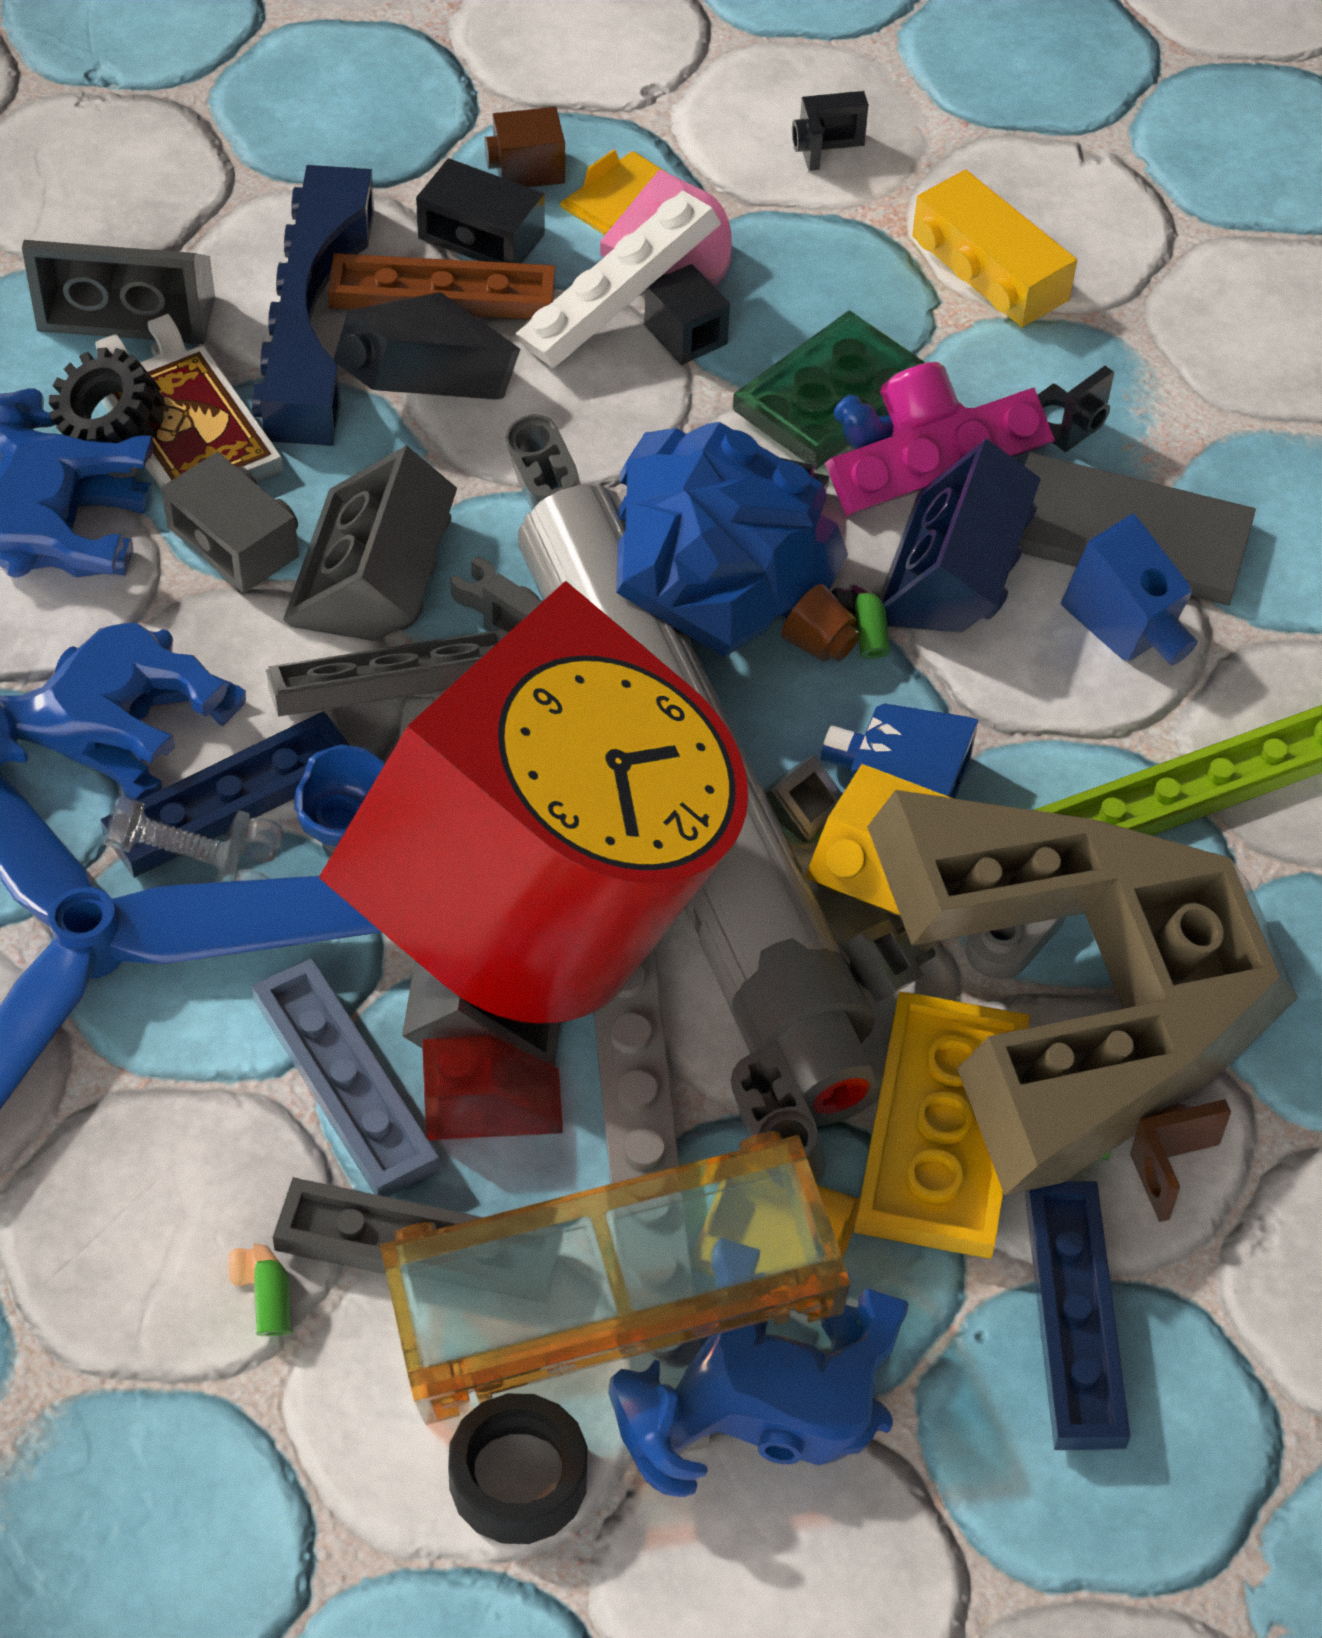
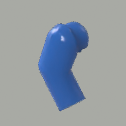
(861, 422)

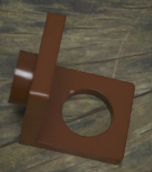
(1172, 1133)

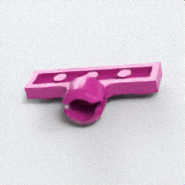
(931, 436)

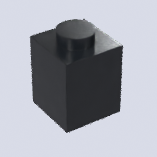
(687, 314)

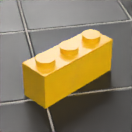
(994, 248)

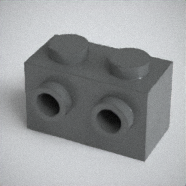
(231, 521)

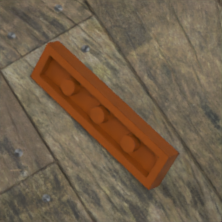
(477, 286)

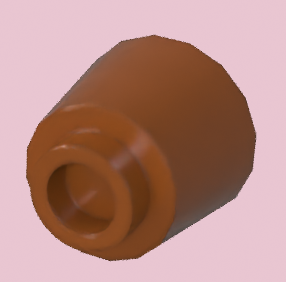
(821, 625)

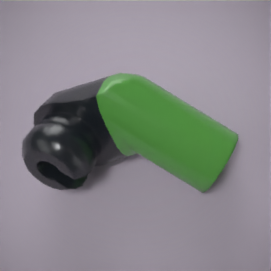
(870, 619)

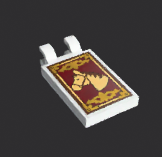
(199, 411)

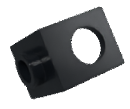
(1084, 408)

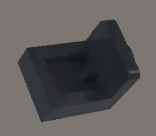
(829, 123)

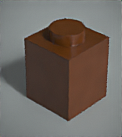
(527, 147)

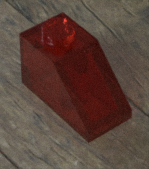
(487, 1090)

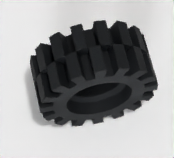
(94, 382)

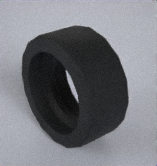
(518, 1415)

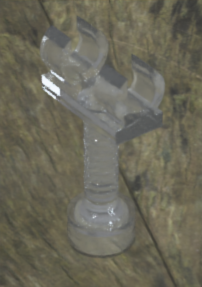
(250, 836)

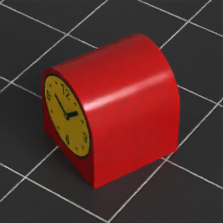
(545, 818)

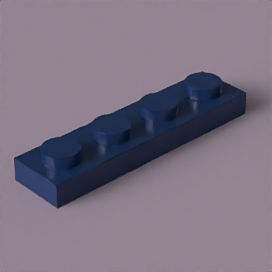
(247, 781)
(1077, 1317)

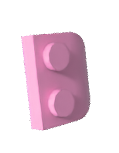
(710, 256)

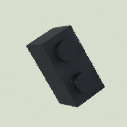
(480, 214)

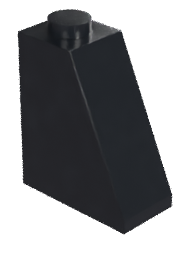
(425, 349)

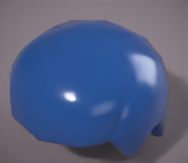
(334, 790)

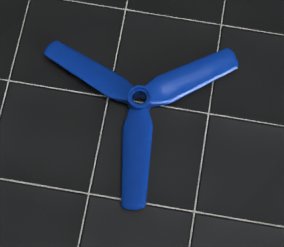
(141, 927)

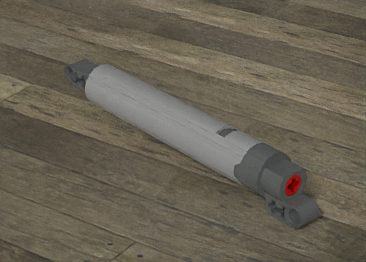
(755, 909)

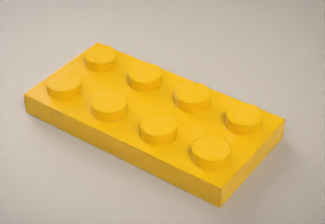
(926, 1157)

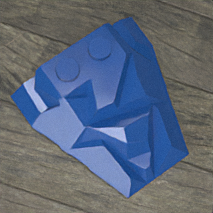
(721, 534)

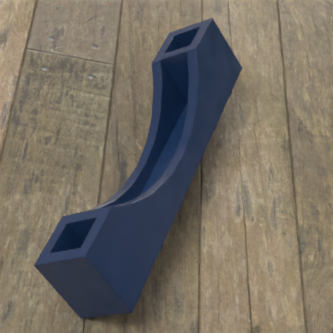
(301, 379)

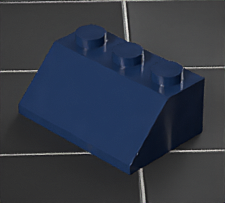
(961, 543)

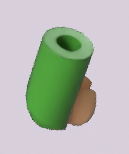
(271, 1287)

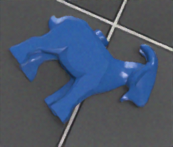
(48, 479)
(101, 696)
(765, 1393)

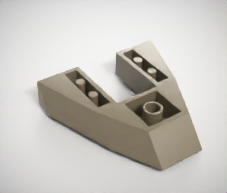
(1173, 933)

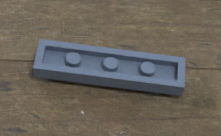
(346, 1079)

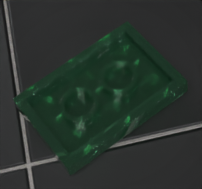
(799, 392)

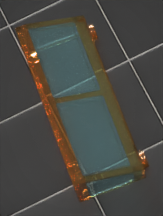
(612, 1273)

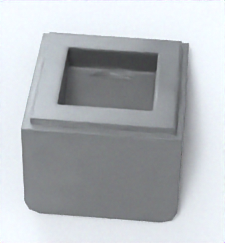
(804, 798)

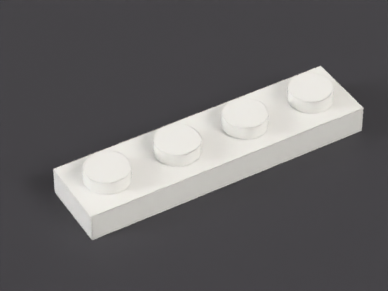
(618, 278)

